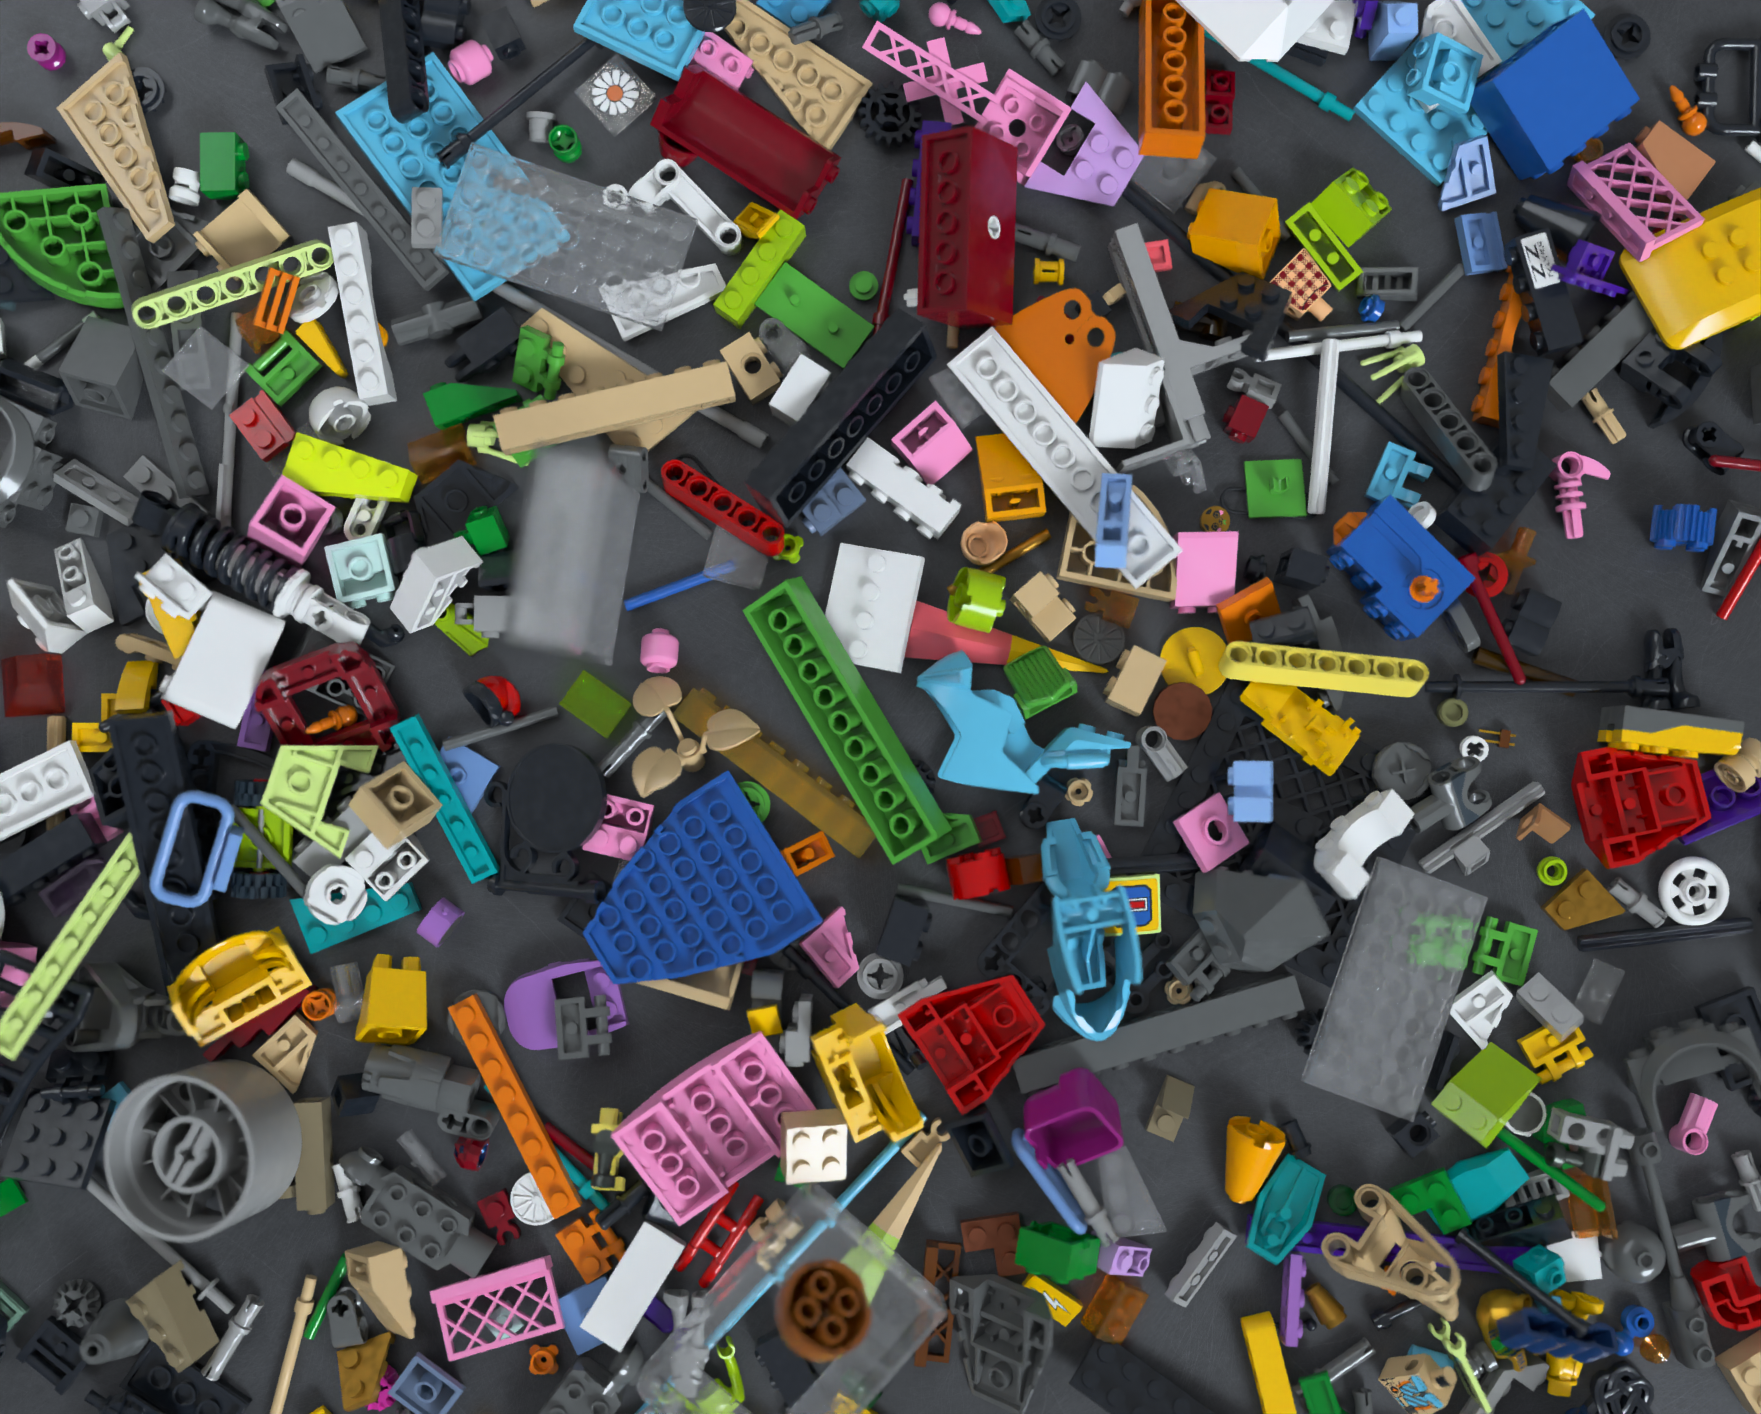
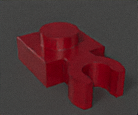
(498, 1212)

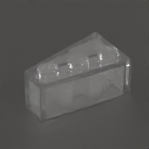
(1126, 1196)

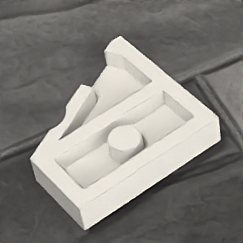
(1480, 1007)

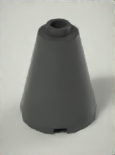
(114, 1334)

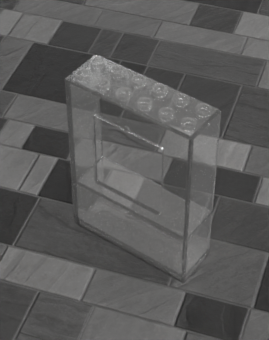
(572, 556)
(803, 1231)

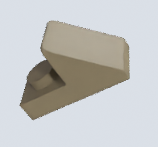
(1170, 1108)

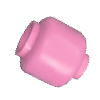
(470, 62)
(659, 651)

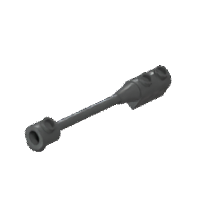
(1683, 1311)

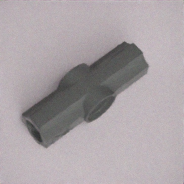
(436, 320)

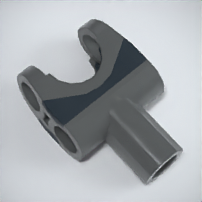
(1451, 798)
(1715, 1227)

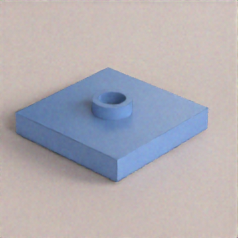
(470, 772)
(574, 1309)

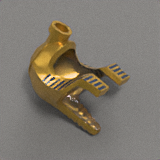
(1494, 1306)

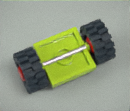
(259, 881)

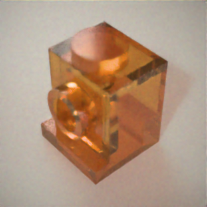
(254, 334)

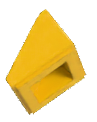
(765, 1019)

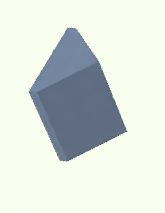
(426, 1387)

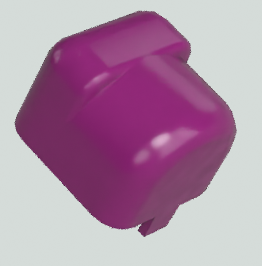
(1072, 1120)

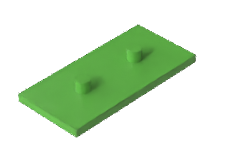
(814, 315)

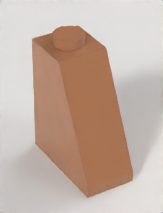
(1674, 158)

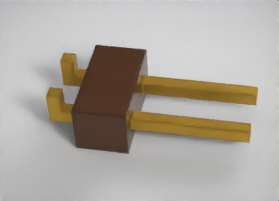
(1504, 738)

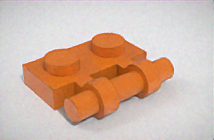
(585, 1249)

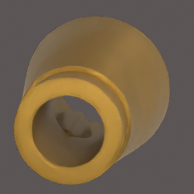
(1325, 1306)

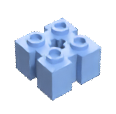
(1252, 791)

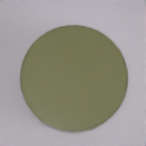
(1452, 712)

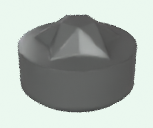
(1070, 139)
(334, 524)

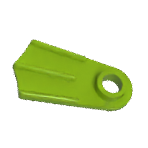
(462, 635)

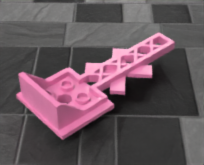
(1012, 99)

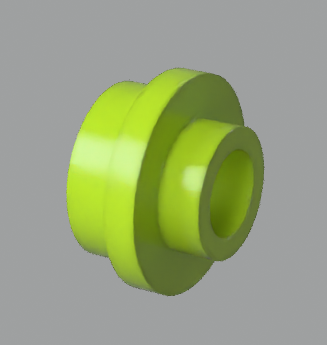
(1560, 871)

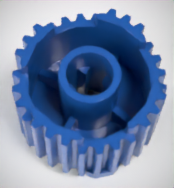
(1683, 526)

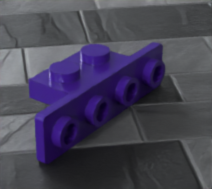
(1587, 268)

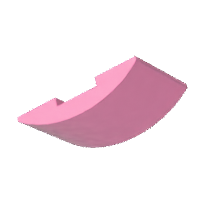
(711, 1125)

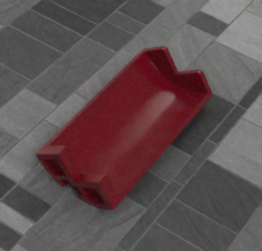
(746, 141)

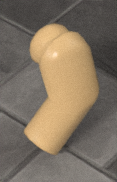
(1199, 193)

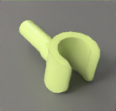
(112, 49)

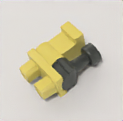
(607, 1152)

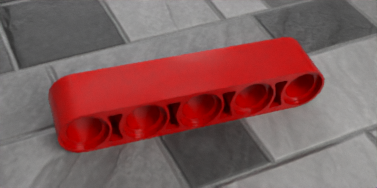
(716, 496)

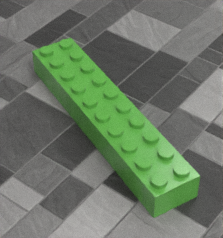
(846, 719)

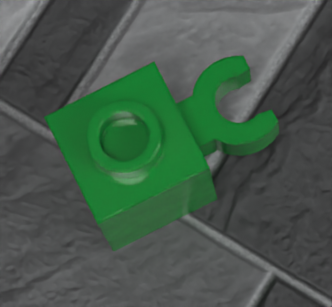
(485, 530)

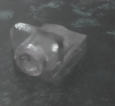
(1188, 467)

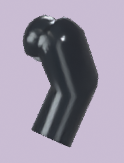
(136, 905)

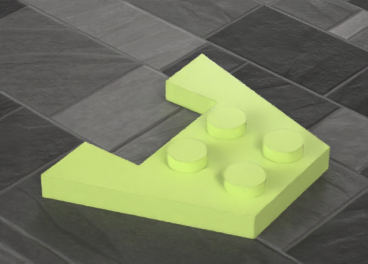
(303, 784)

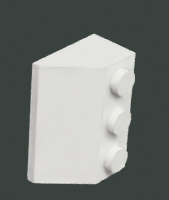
(1126, 399)

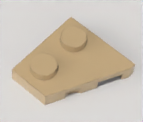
(288, 1051)

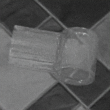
(348, 992)

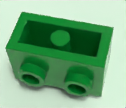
(223, 165)

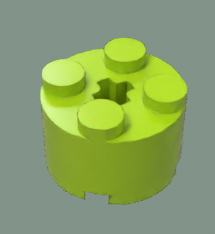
(976, 599)

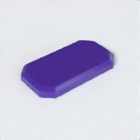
(659, 1315)

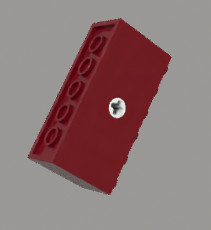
(966, 229)

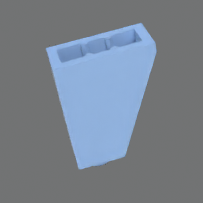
(1392, 30)

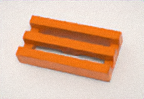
(276, 301)

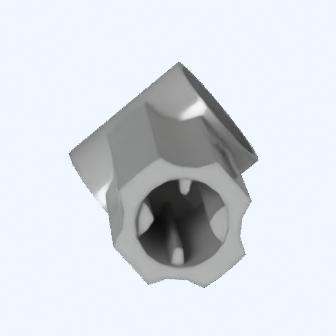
(1162, 753)

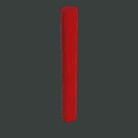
(1740, 583)

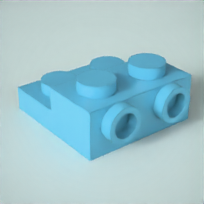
(1444, 73)

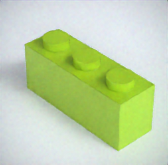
(1323, 247)

